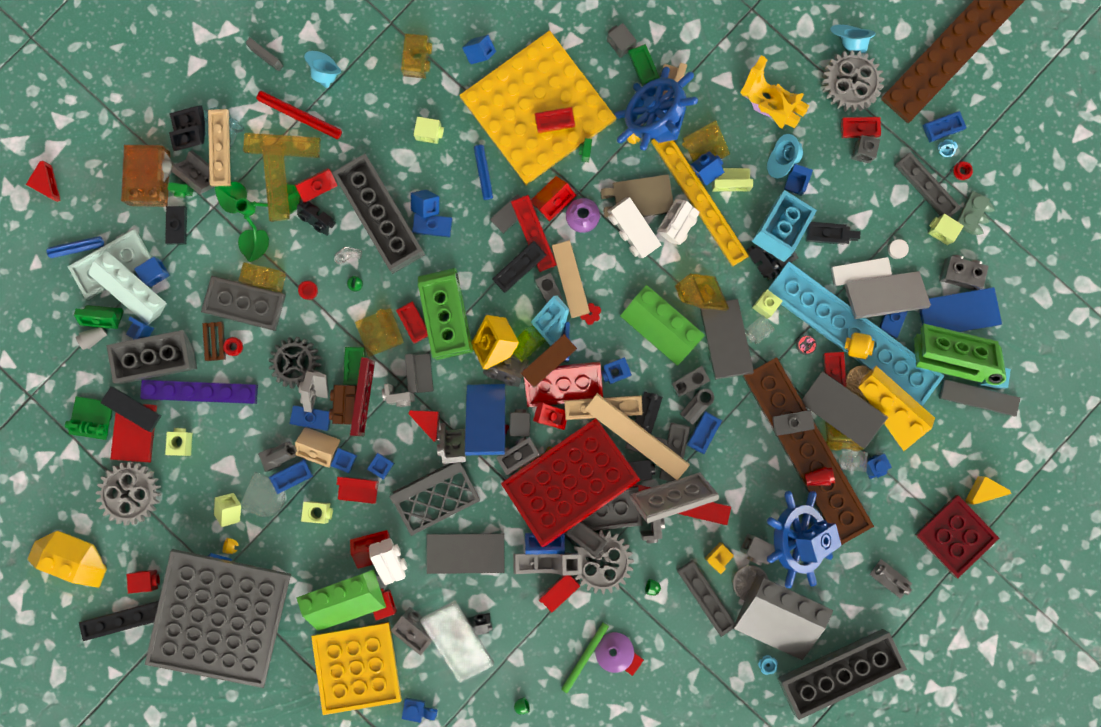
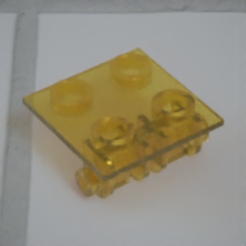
(705, 140)
(379, 332)

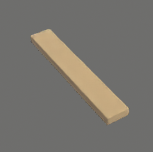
(637, 436)

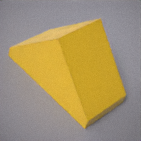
(984, 490)

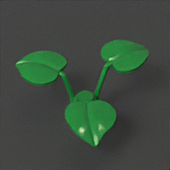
(234, 199)

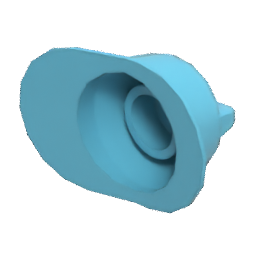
(853, 37)
(322, 67)
(784, 156)

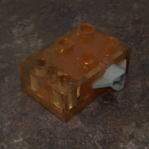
(146, 175)

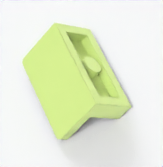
(733, 180)

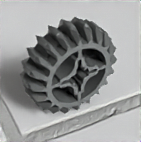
(301, 356)

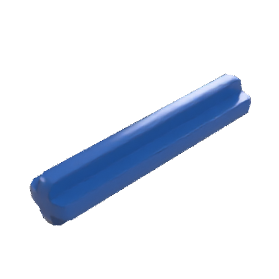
(483, 172)
(75, 247)

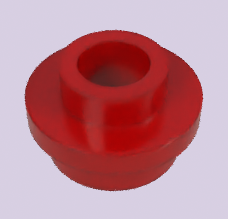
(967, 167)
(227, 346)

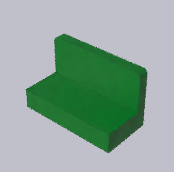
(99, 316)

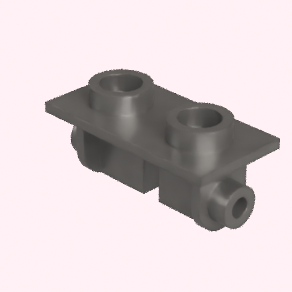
(891, 579)

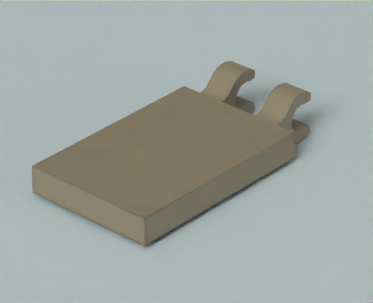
(649, 194)

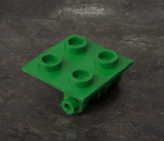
(89, 419)

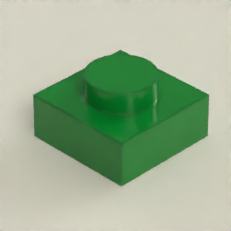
(585, 150)
(180, 190)

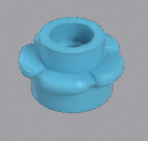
(947, 152)
(773, 665)

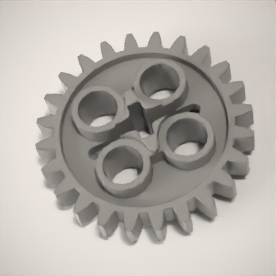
(855, 65)
(116, 506)
(597, 579)

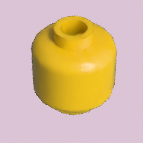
(859, 345)

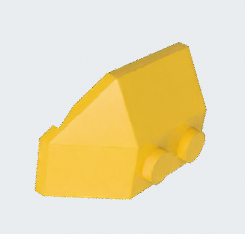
(68, 559)

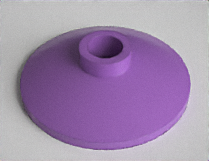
(624, 655)

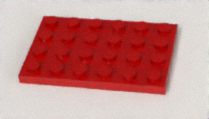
(570, 482)

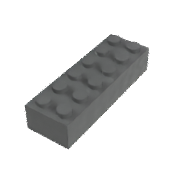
(378, 213)
(841, 673)

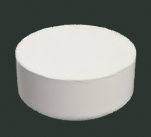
(898, 249)

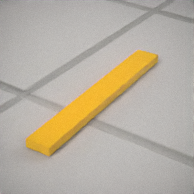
(701, 201)

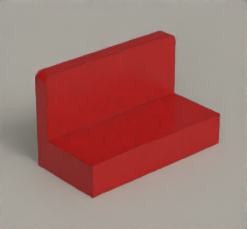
(553, 198)
(357, 489)
(360, 547)
(559, 592)

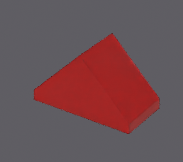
(44, 181)
(427, 421)

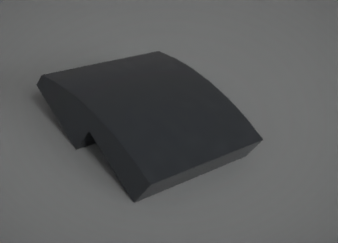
(188, 128)

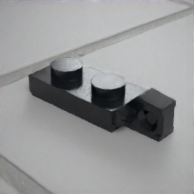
(831, 233)

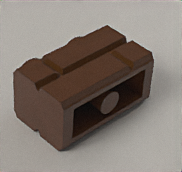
(343, 404)

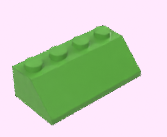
(662, 325)
(342, 601)

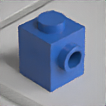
(708, 167)

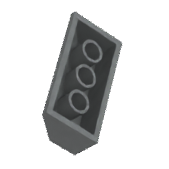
(151, 357)

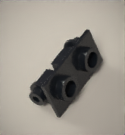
(308, 213)
(769, 265)
(650, 407)
(481, 623)

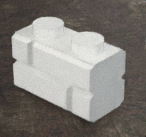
(678, 222)
(388, 561)

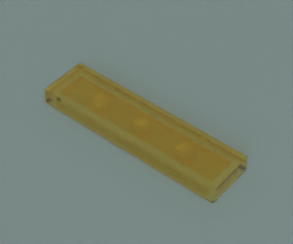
(292, 145)
(276, 182)

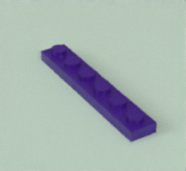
(199, 391)

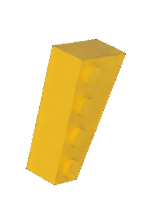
(906, 417)

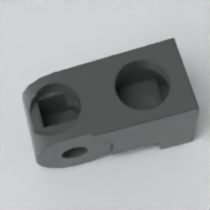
(548, 287)
(690, 381)

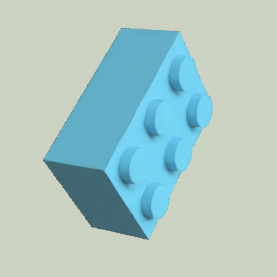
(784, 226)

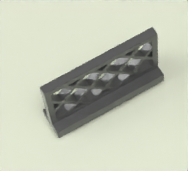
(423, 484)

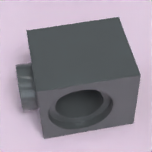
(621, 39)
(865, 149)
(520, 423)

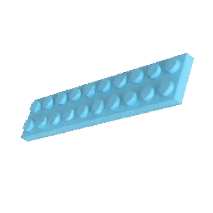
(836, 322)

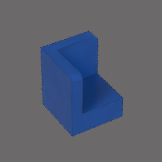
(479, 49)
(798, 179)
(424, 203)
(138, 329)

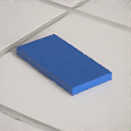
(963, 311)
(485, 420)

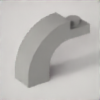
(547, 563)

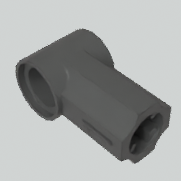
(696, 406)
(275, 456)

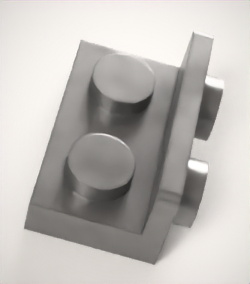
(507, 371)
(412, 631)

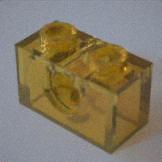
(414, 45)
(262, 277)

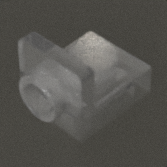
(759, 330)
(853, 460)

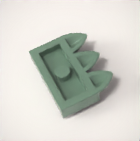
(973, 213)

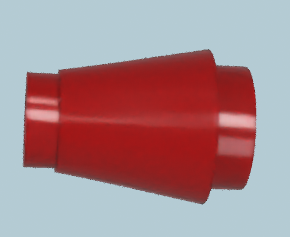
(820, 477)

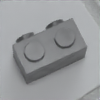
(964, 272)
(518, 455)
(757, 549)

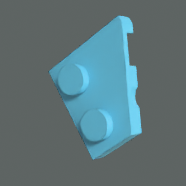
(551, 320)

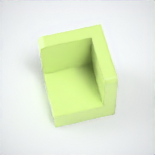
(227, 509)

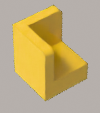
(719, 557)

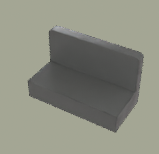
(419, 373)

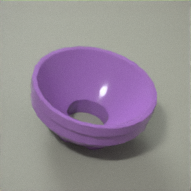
(582, 224)

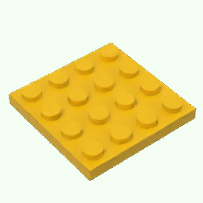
(356, 668)

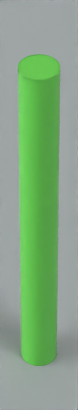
(585, 657)

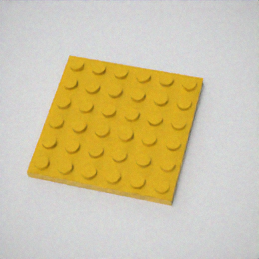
(530, 83)

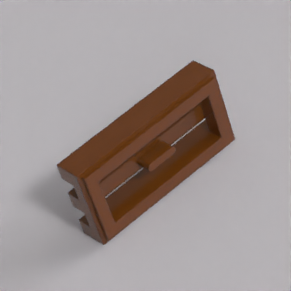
(206, 339)

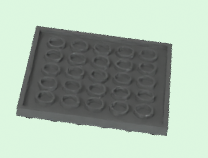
(217, 618)

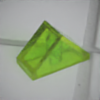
(529, 341)

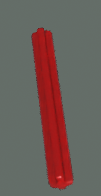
(299, 115)

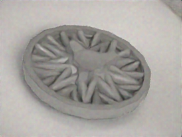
(744, 578)

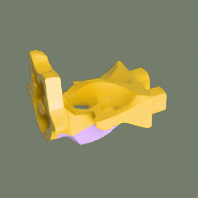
(782, 103)

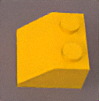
(494, 341)

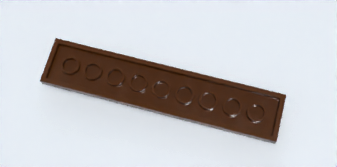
(947, 56)
(808, 451)

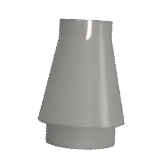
(89, 338)

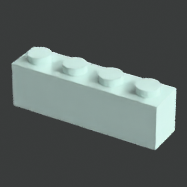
(127, 288)

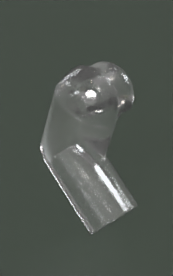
(346, 253)

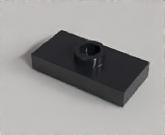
(176, 225)

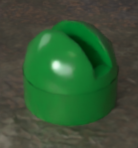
(358, 283)
(652, 587)
(522, 706)

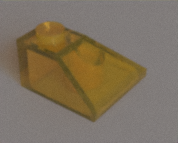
(701, 292)

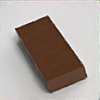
(549, 361)

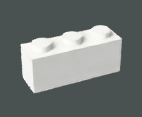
(633, 228)

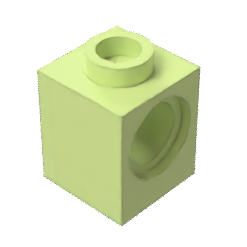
(428, 130)
(945, 229)
(767, 304)
(171, 446)
(308, 512)

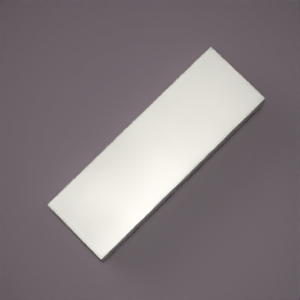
(861, 271)

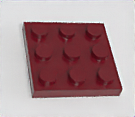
(957, 536)

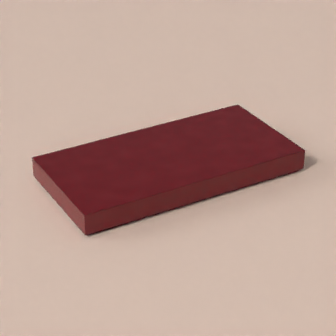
(362, 397)

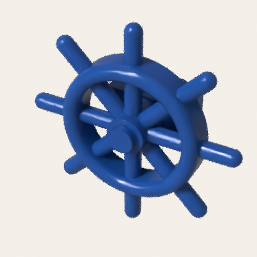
(661, 111)
(809, 544)

